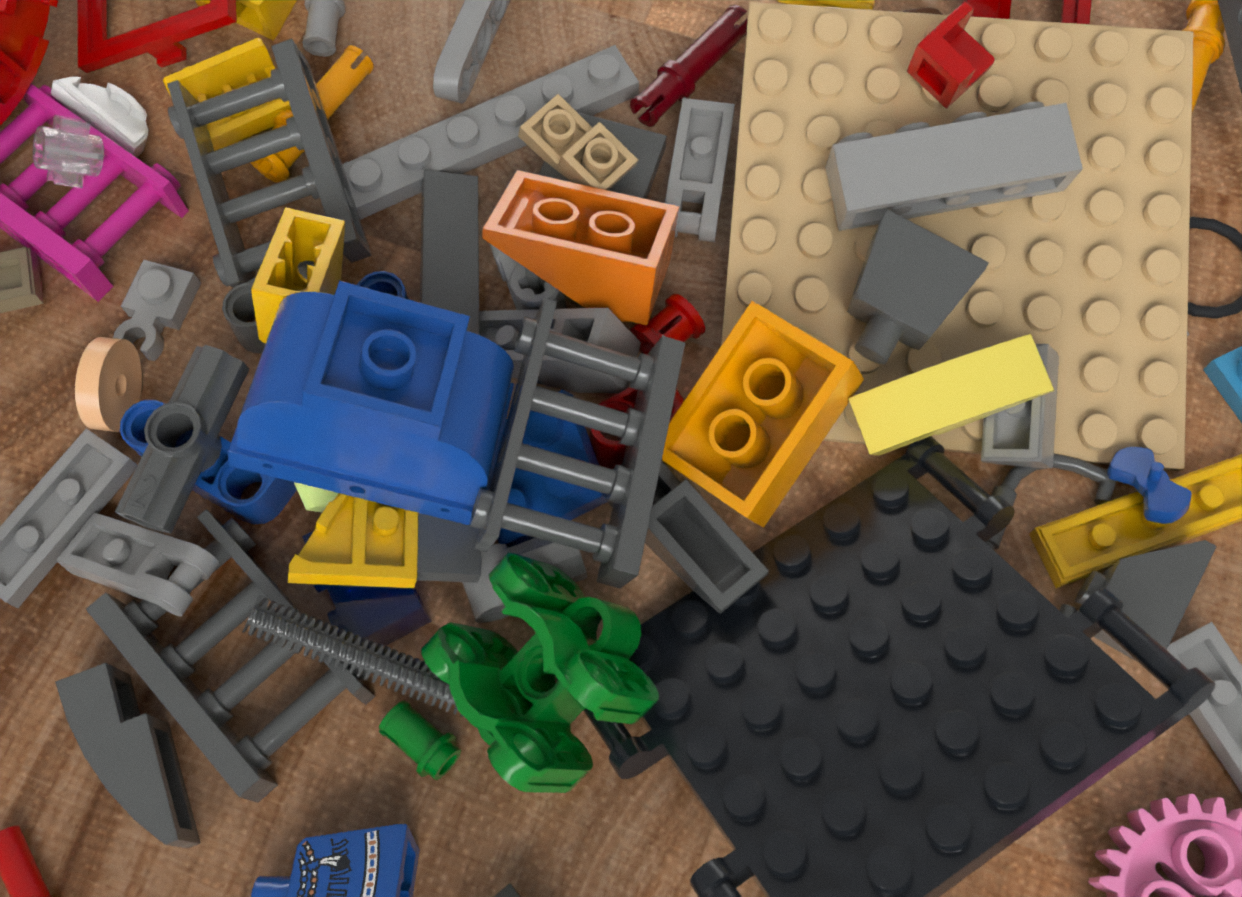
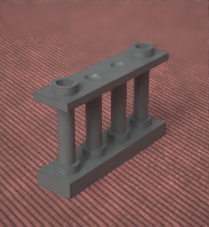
(305, 130)
(627, 485)
(206, 713)

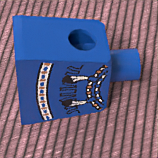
(349, 865)

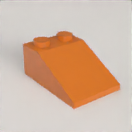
(587, 241)

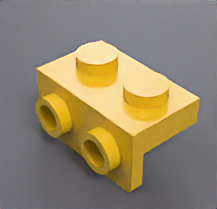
(228, 72)

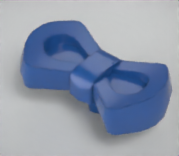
(1162, 498)

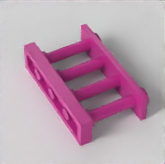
(45, 231)

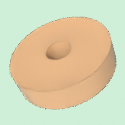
(107, 382)

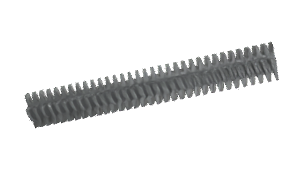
(347, 649)

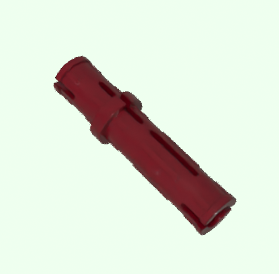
(678, 77)

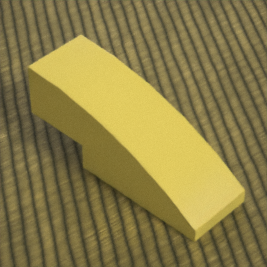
(950, 394)

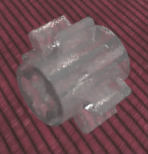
(68, 151)

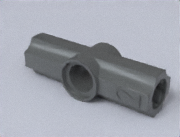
(169, 473)

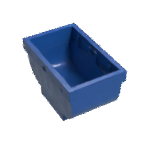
(376, 402)

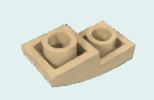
(576, 148)

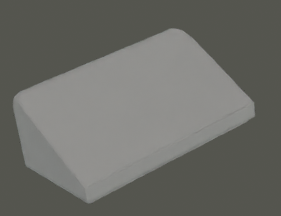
(1026, 431)

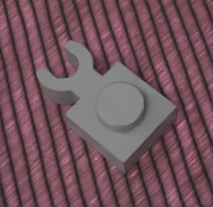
(156, 300)

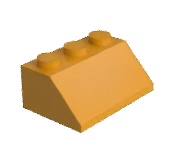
(759, 413)

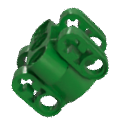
(515, 693)

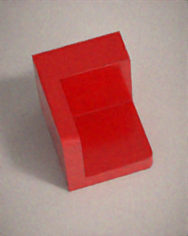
(950, 58)

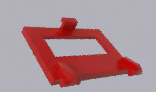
(158, 39)

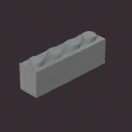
(953, 164)

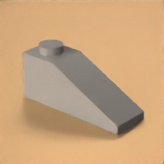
(590, 325)

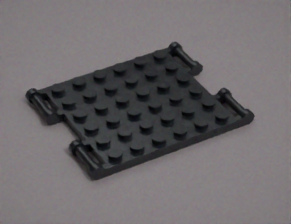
(890, 697)

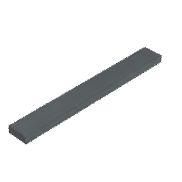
(452, 283)

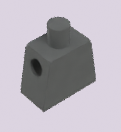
(908, 286)

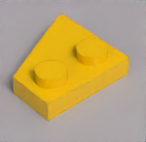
(359, 546)

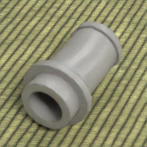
(322, 26)

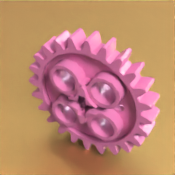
(1165, 840)

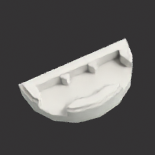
(107, 110)

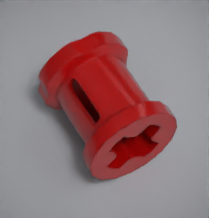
(678, 316)

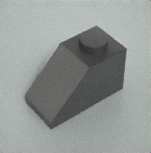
(1153, 588)

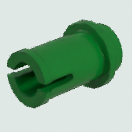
(420, 740)

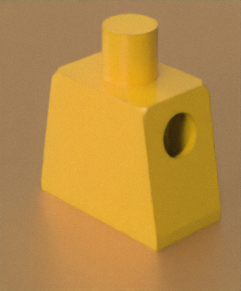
(297, 239)

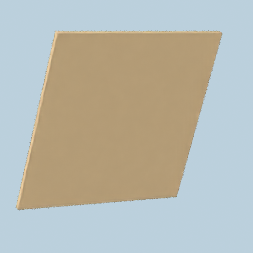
(1075, 268)

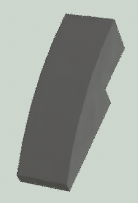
(699, 544)
(129, 752)

